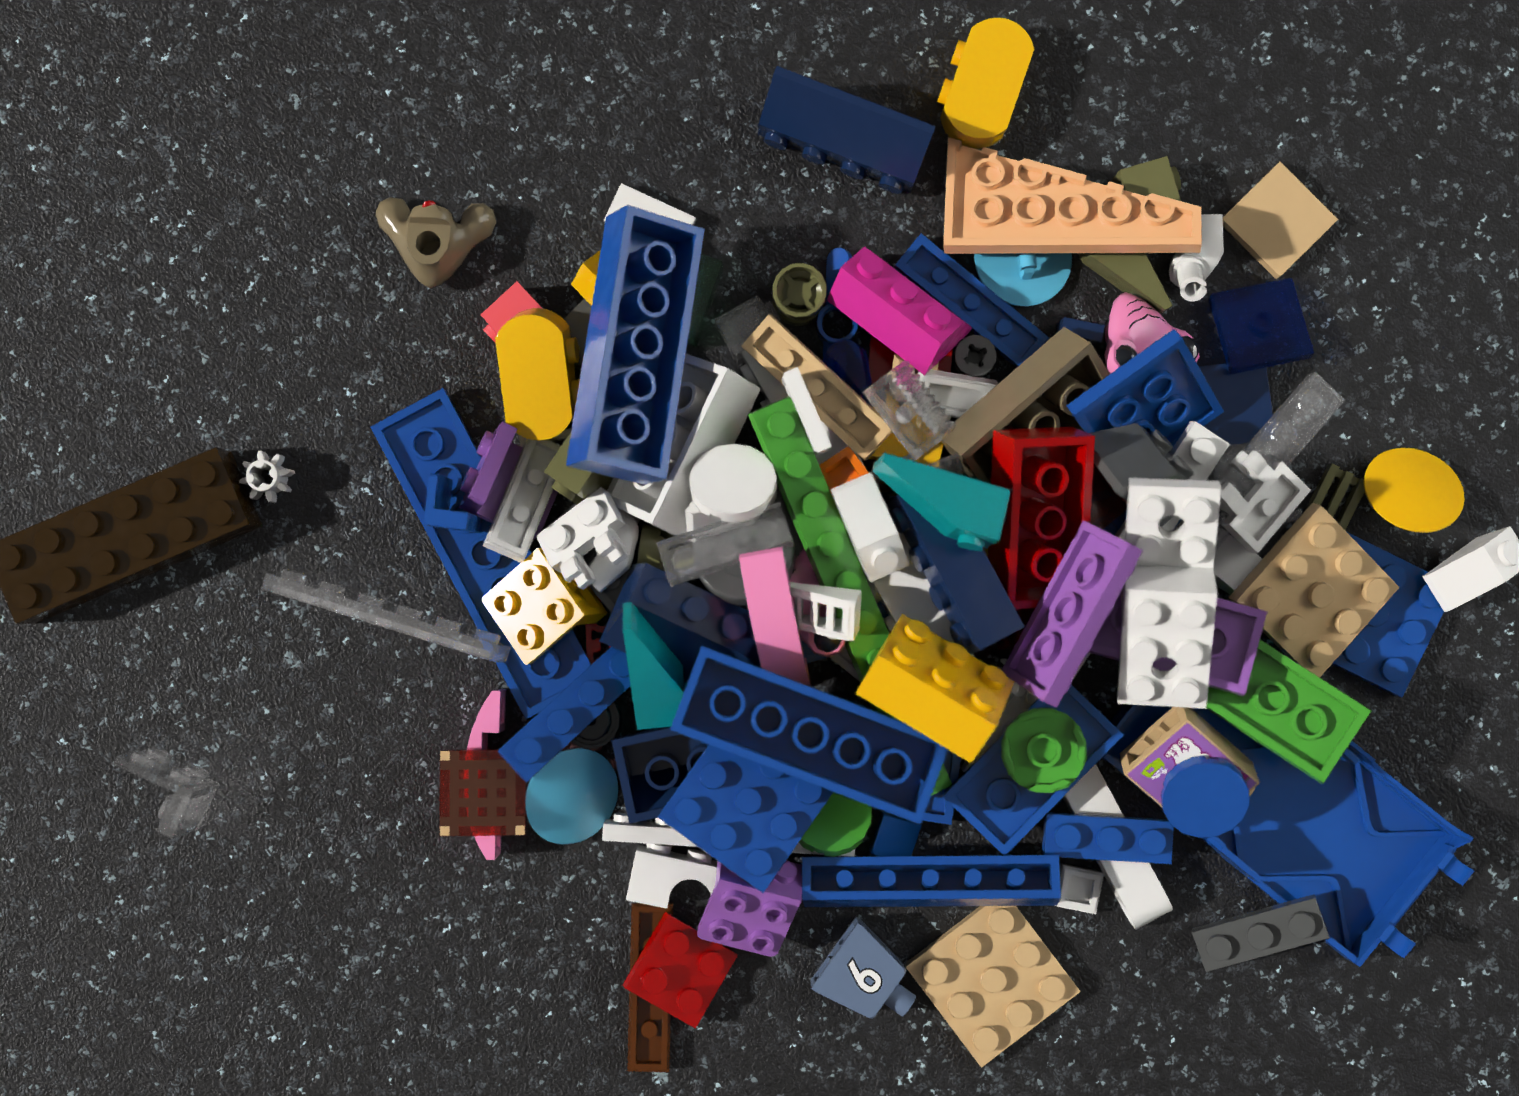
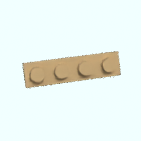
(833, 399)

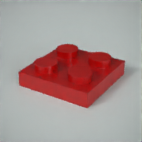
(679, 970)

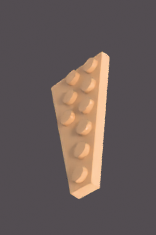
(1041, 208)

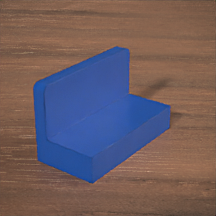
(438, 504)

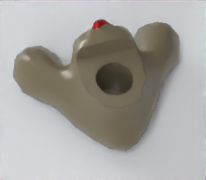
(431, 239)

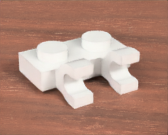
(1266, 505)
(580, 530)

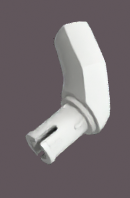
(1192, 269)
(603, 568)

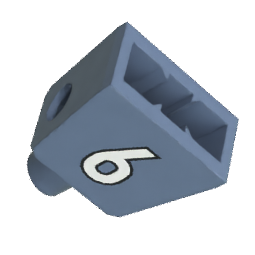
(863, 974)

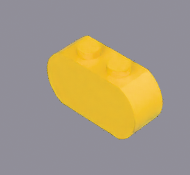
(985, 82)
(537, 373)

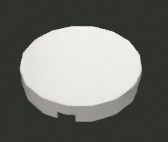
(733, 482)

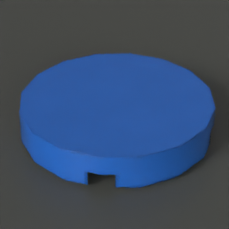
(1205, 796)

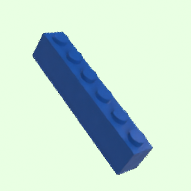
(931, 881)

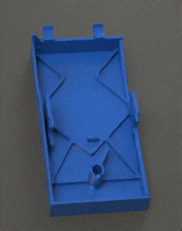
(1350, 841)

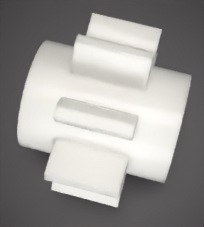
(257, 482)

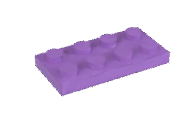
(1071, 612)
(1233, 646)

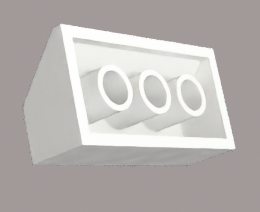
(708, 415)

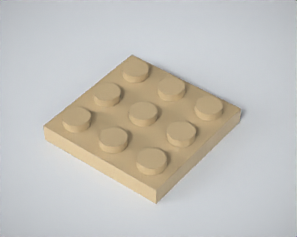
(1315, 590)
(991, 979)

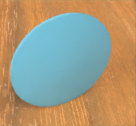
(1024, 277)
(571, 796)

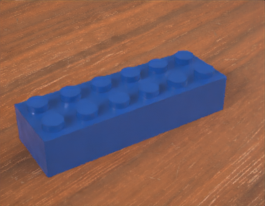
(635, 346)
(809, 735)

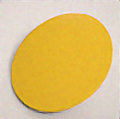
(1414, 490)

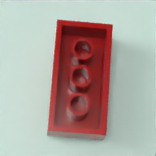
(1046, 504)

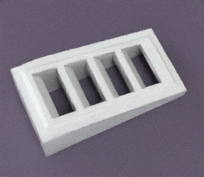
(833, 597)

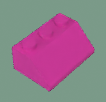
(896, 310)

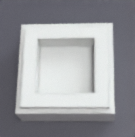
(1080, 888)

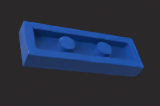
(1108, 838)

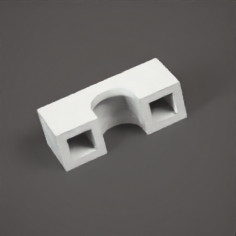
(660, 870)

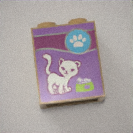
(1174, 739)

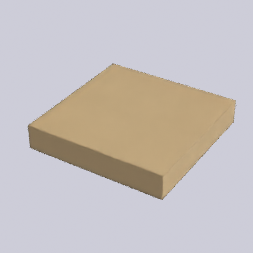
(1278, 220)

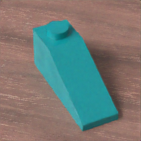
(948, 501)
(653, 672)

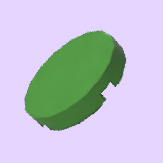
(1043, 750)
(838, 826)

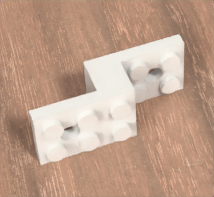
(1170, 593)

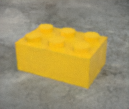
(937, 688)

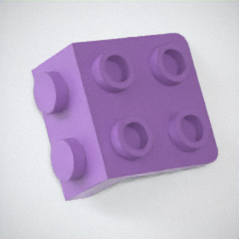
(488, 482)
(751, 919)

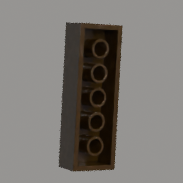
(124, 536)

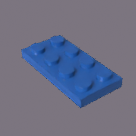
(1004, 808)

